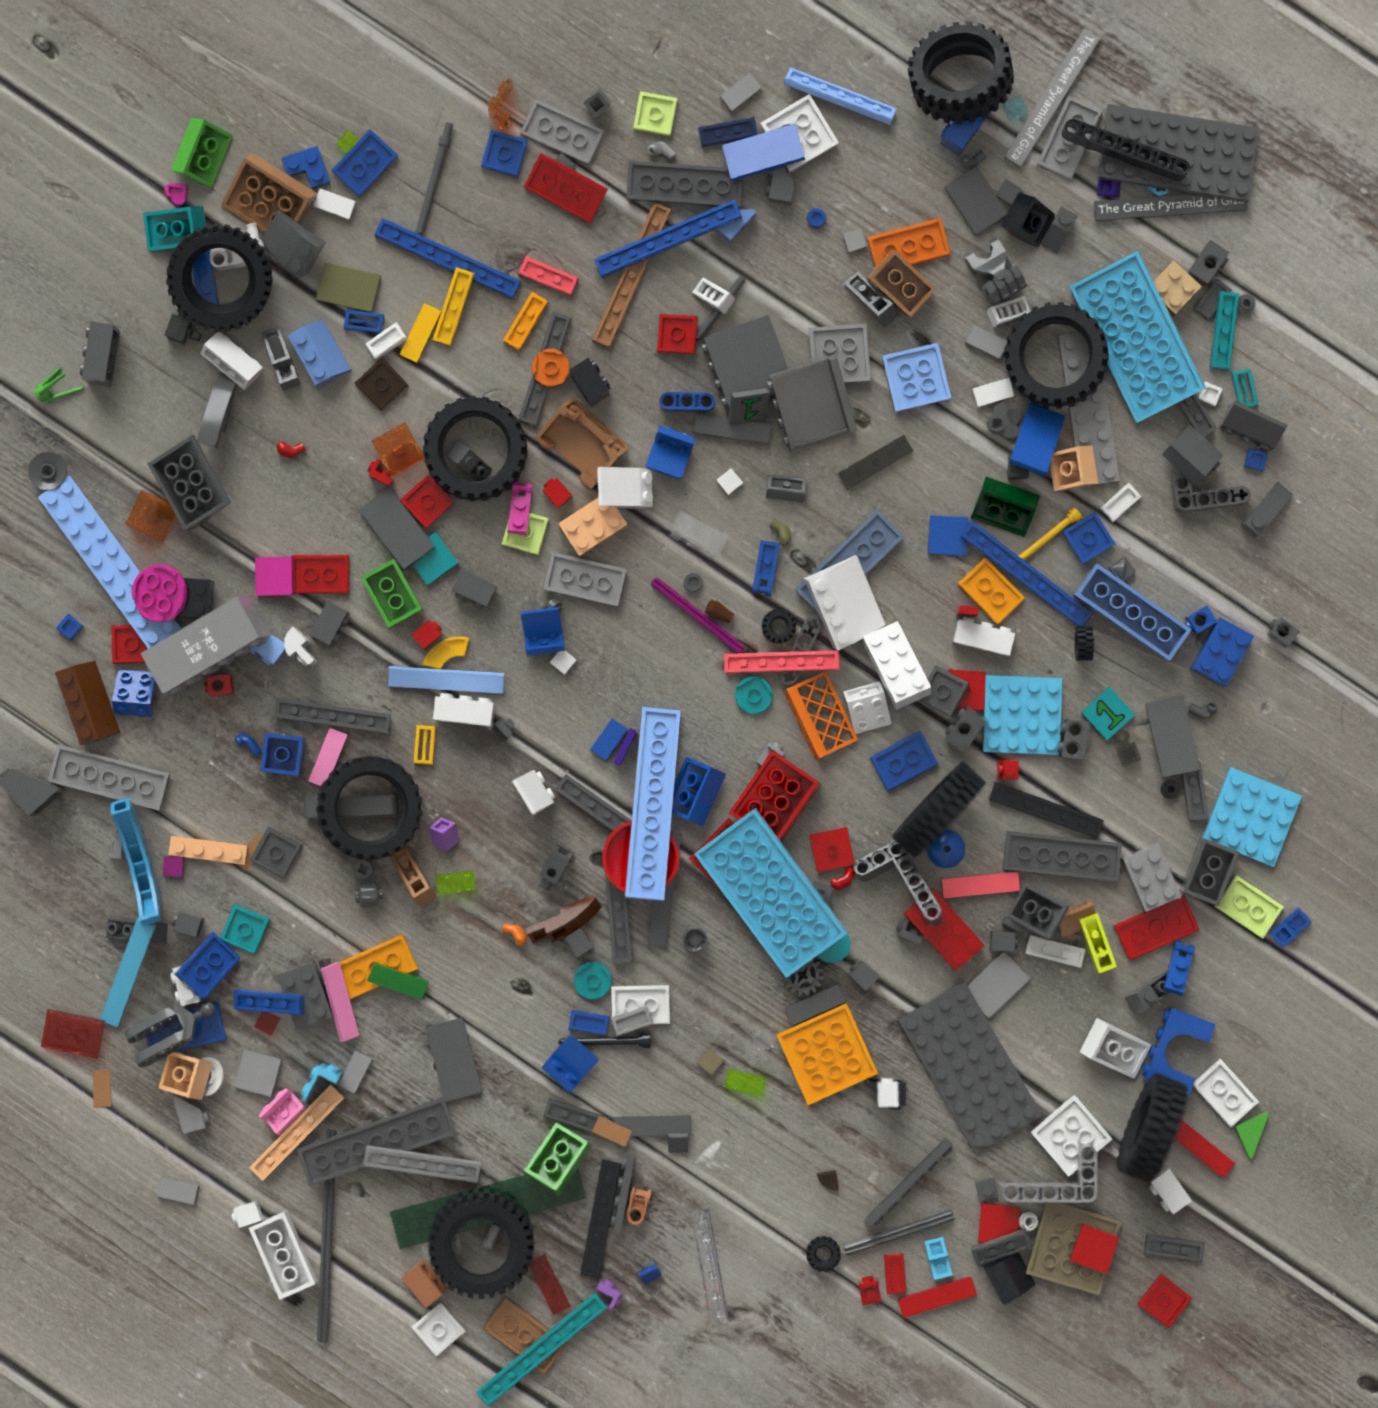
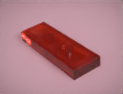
(549, 1284)

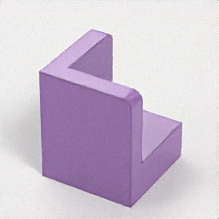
(444, 834)

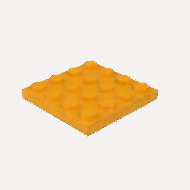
(827, 1054)

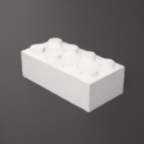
(897, 665)
(283, 1254)

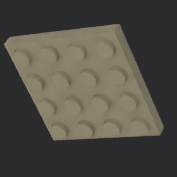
(1055, 1243)

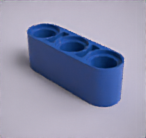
(677, 405)

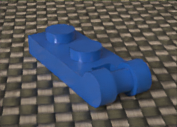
(765, 567)
(1178, 968)

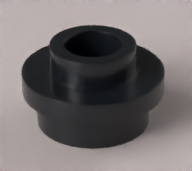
(1165, 793)

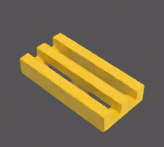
(432, 744)

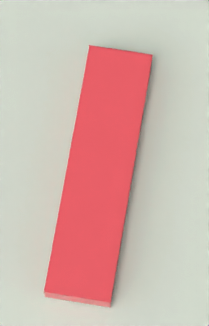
(980, 884)

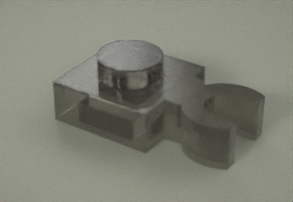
(1127, 752)

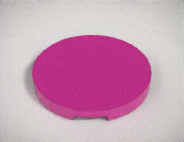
(159, 593)

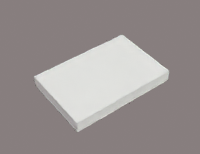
(634, 997)
(1225, 1093)

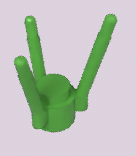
(44, 390)

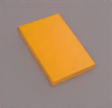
(991, 591)

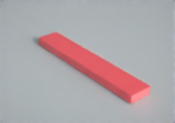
(782, 662)

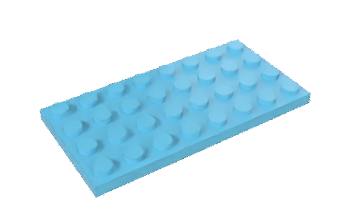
(1140, 335)
(771, 893)

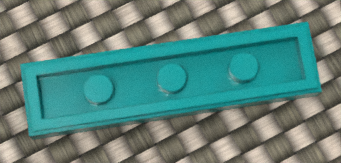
(1224, 330)

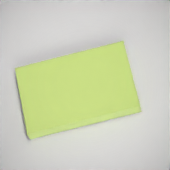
(1249, 906)

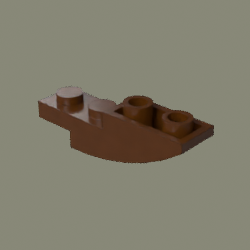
(570, 919)

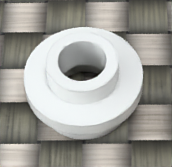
(1032, 1221)

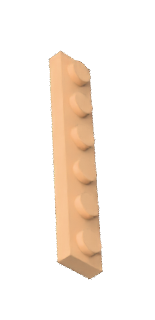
(296, 1132)

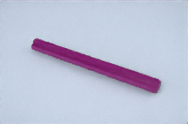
(697, 615)

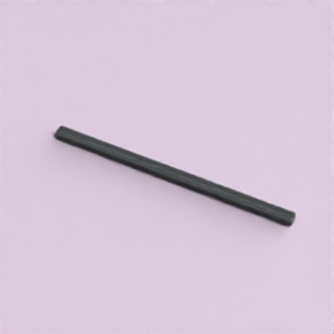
(326, 1249)

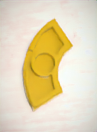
(446, 650)

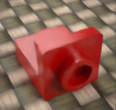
(382, 476)
(869, 1290)

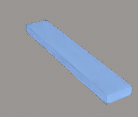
(840, 96)
(446, 679)

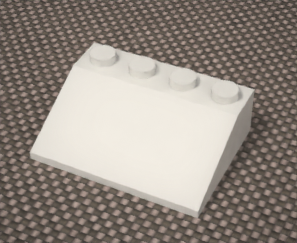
(845, 602)

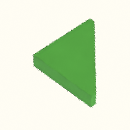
(1251, 1131)

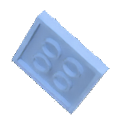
(916, 377)

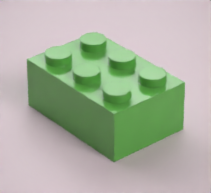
(392, 594)
(557, 1159)

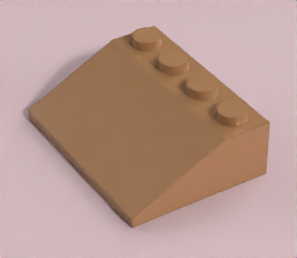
(263, 190)

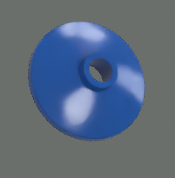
(954, 856)

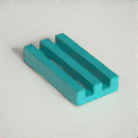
(1251, 384)

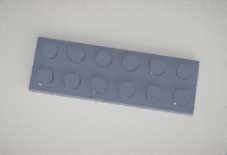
(868, 542)

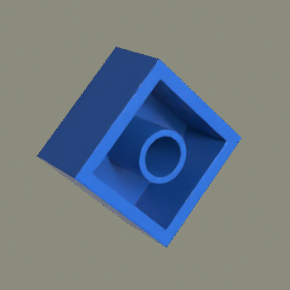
(283, 754)

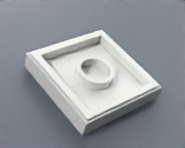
(438, 1329)

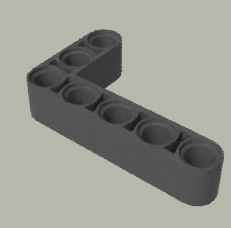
(908, 876)

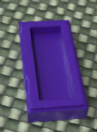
(625, 746)

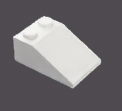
(625, 487)
(534, 792)
(1115, 1048)

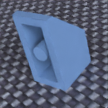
(731, 230)

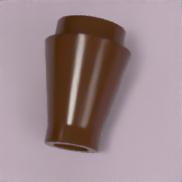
(718, 611)

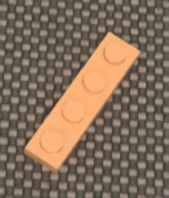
(208, 850)

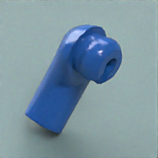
(249, 741)

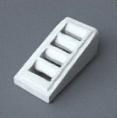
(724, 300)
(999, 318)

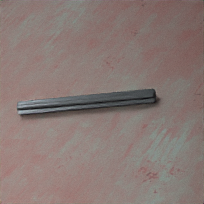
(899, 1232)

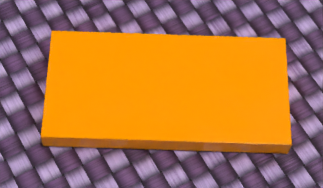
(392, 953)

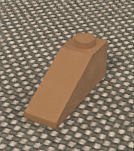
(413, 877)

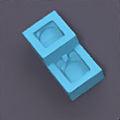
(938, 1258)

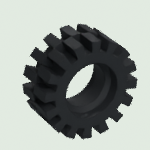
(790, 626)
(1084, 643)
(823, 1265)

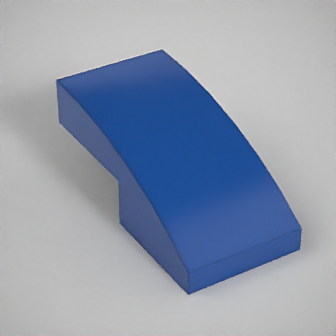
(1290, 927)

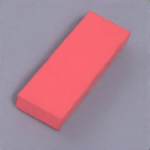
(548, 276)

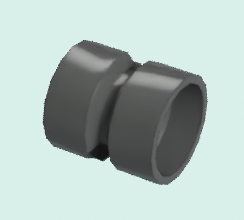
(695, 939)

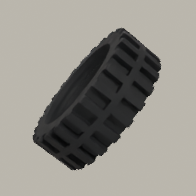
(953, 42)
(1046, 316)
(443, 423)
(403, 831)

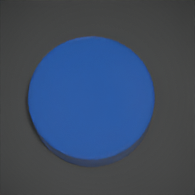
(816, 218)

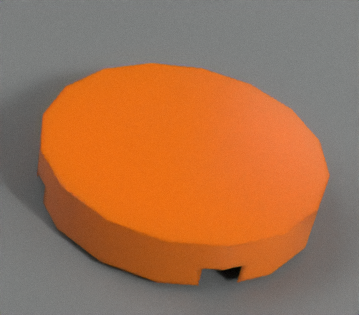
(550, 368)

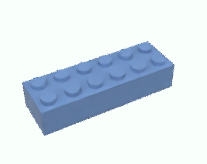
(1132, 612)

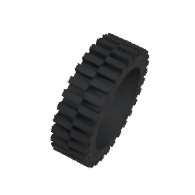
(207, 313)
(938, 809)
(1152, 1127)
(487, 1207)

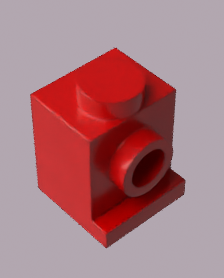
(1007, 769)

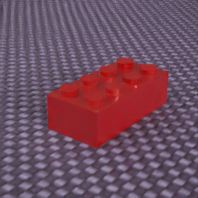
(951, 937)

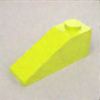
(1097, 943)

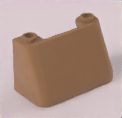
(582, 440)

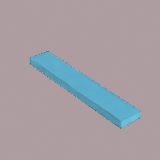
(127, 973)

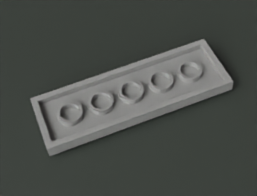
(108, 777)

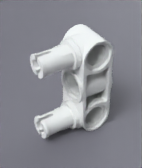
(231, 259)

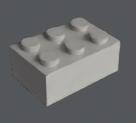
(1150, 877)

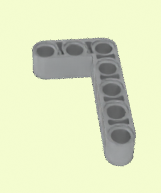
(1058, 1188)

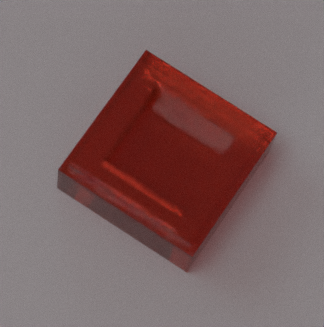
(267, 1022)

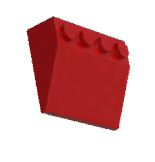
(778, 793)

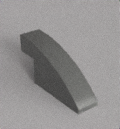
(217, 411)

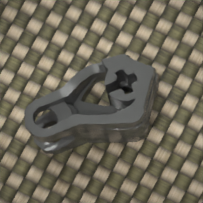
(996, 273)

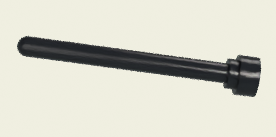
(643, 1040)

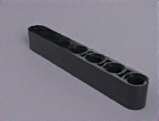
(1135, 148)

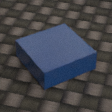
(1255, 459)
(69, 627)

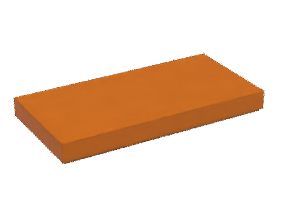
(914, 243)

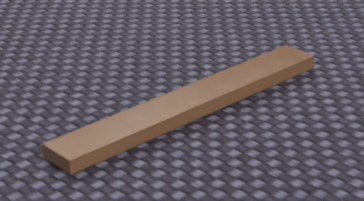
(629, 281)

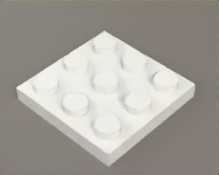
(812, 129)
(1068, 1130)

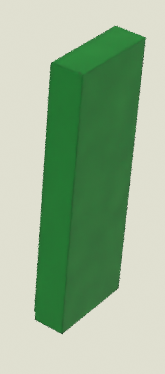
(398, 981)

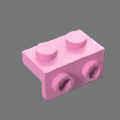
(282, 1111)

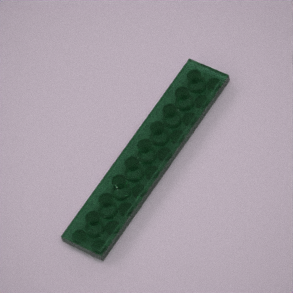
(414, 1222)

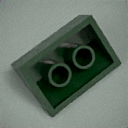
(1005, 506)

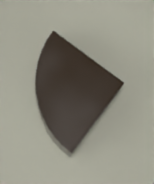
(828, 1179)

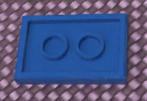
(364, 163)
(903, 760)
(207, 966)

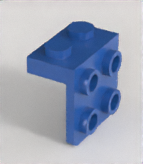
(670, 452)
(542, 631)
(133, 693)

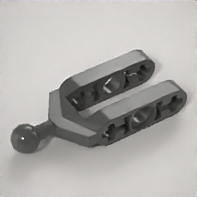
(171, 1043)

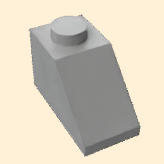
(190, 1115)

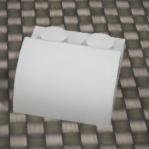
(296, 644)

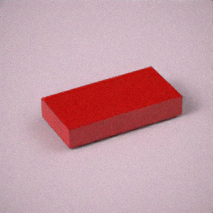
(968, 611)
(894, 1273)

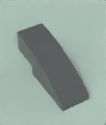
(281, 358)

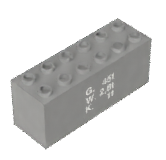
(206, 645)

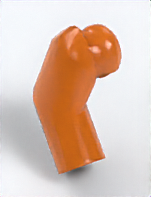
(517, 932)

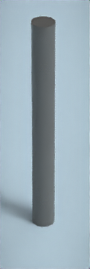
(715, 313)

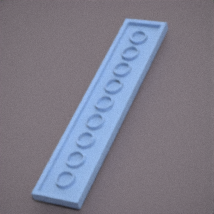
(103, 556)
(652, 804)

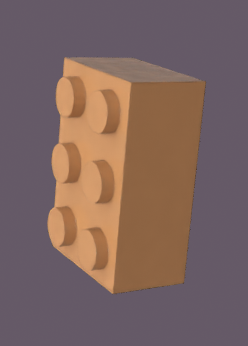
(901, 283)

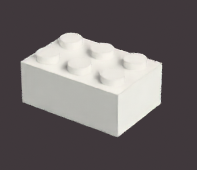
(464, 710)

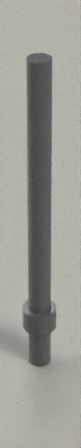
(444, 142)

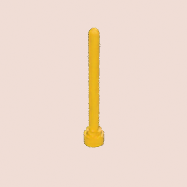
(1072, 517)

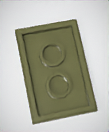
(348, 287)

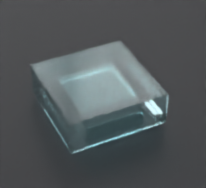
(1015, 107)

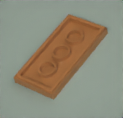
(519, 1330)

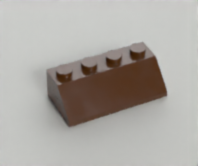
(87, 702)

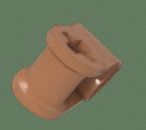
(638, 1203)

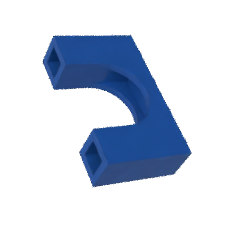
(1175, 1024)

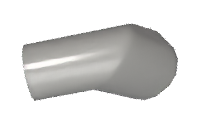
(660, 148)

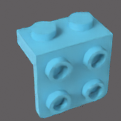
(329, 1072)

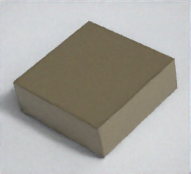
(710, 1061)

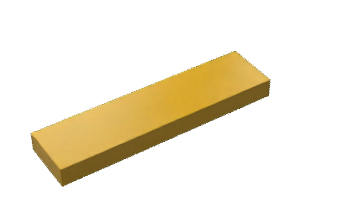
(453, 306)

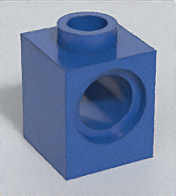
(1207, 616)

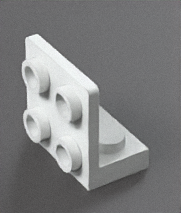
(867, 707)

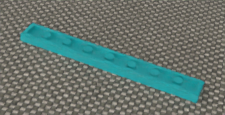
(541, 1349)

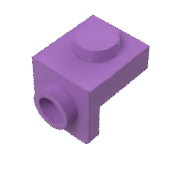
(609, 1288)

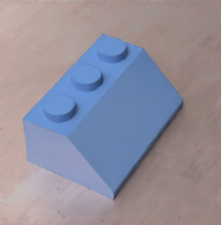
(319, 353)

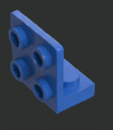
(570, 1063)

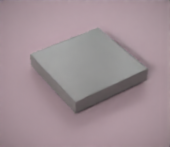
(257, 1072)

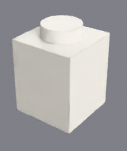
(887, 1093)
(247, 1214)

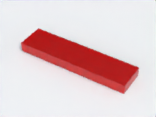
(1204, 1150)
(937, 1296)

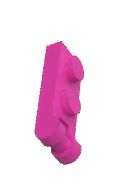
(519, 509)

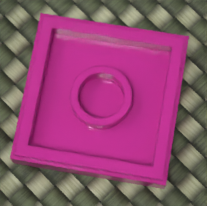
(274, 576)

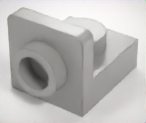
(775, 747)

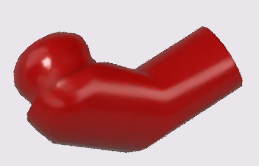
(288, 451)
(843, 882)

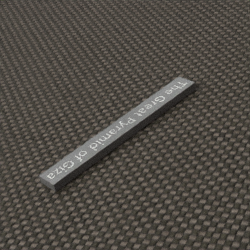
(1052, 98)

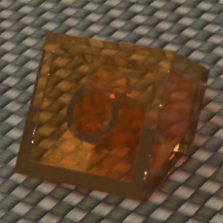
(398, 449)
(151, 516)

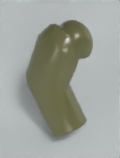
(784, 532)

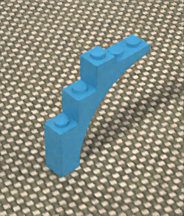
(139, 861)

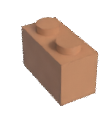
(424, 1283)

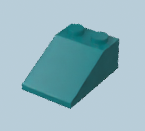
(168, 227)

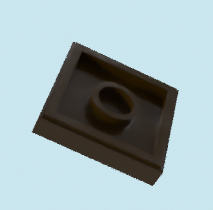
(381, 384)

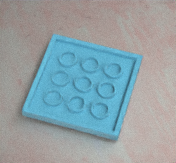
(1022, 715)
(1252, 816)

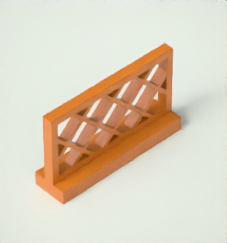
(804, 718)

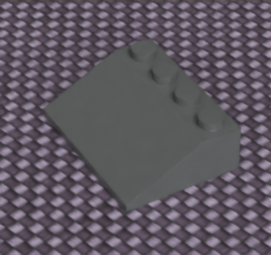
(189, 483)

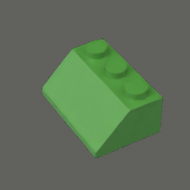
(201, 152)

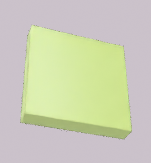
(655, 114)
(532, 540)

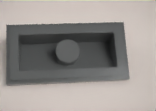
(786, 488)

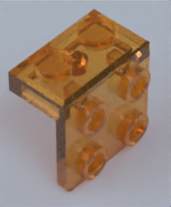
(501, 118)

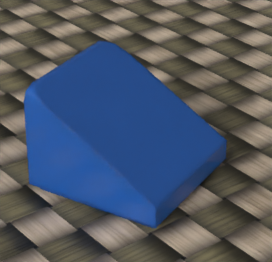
(650, 1273)

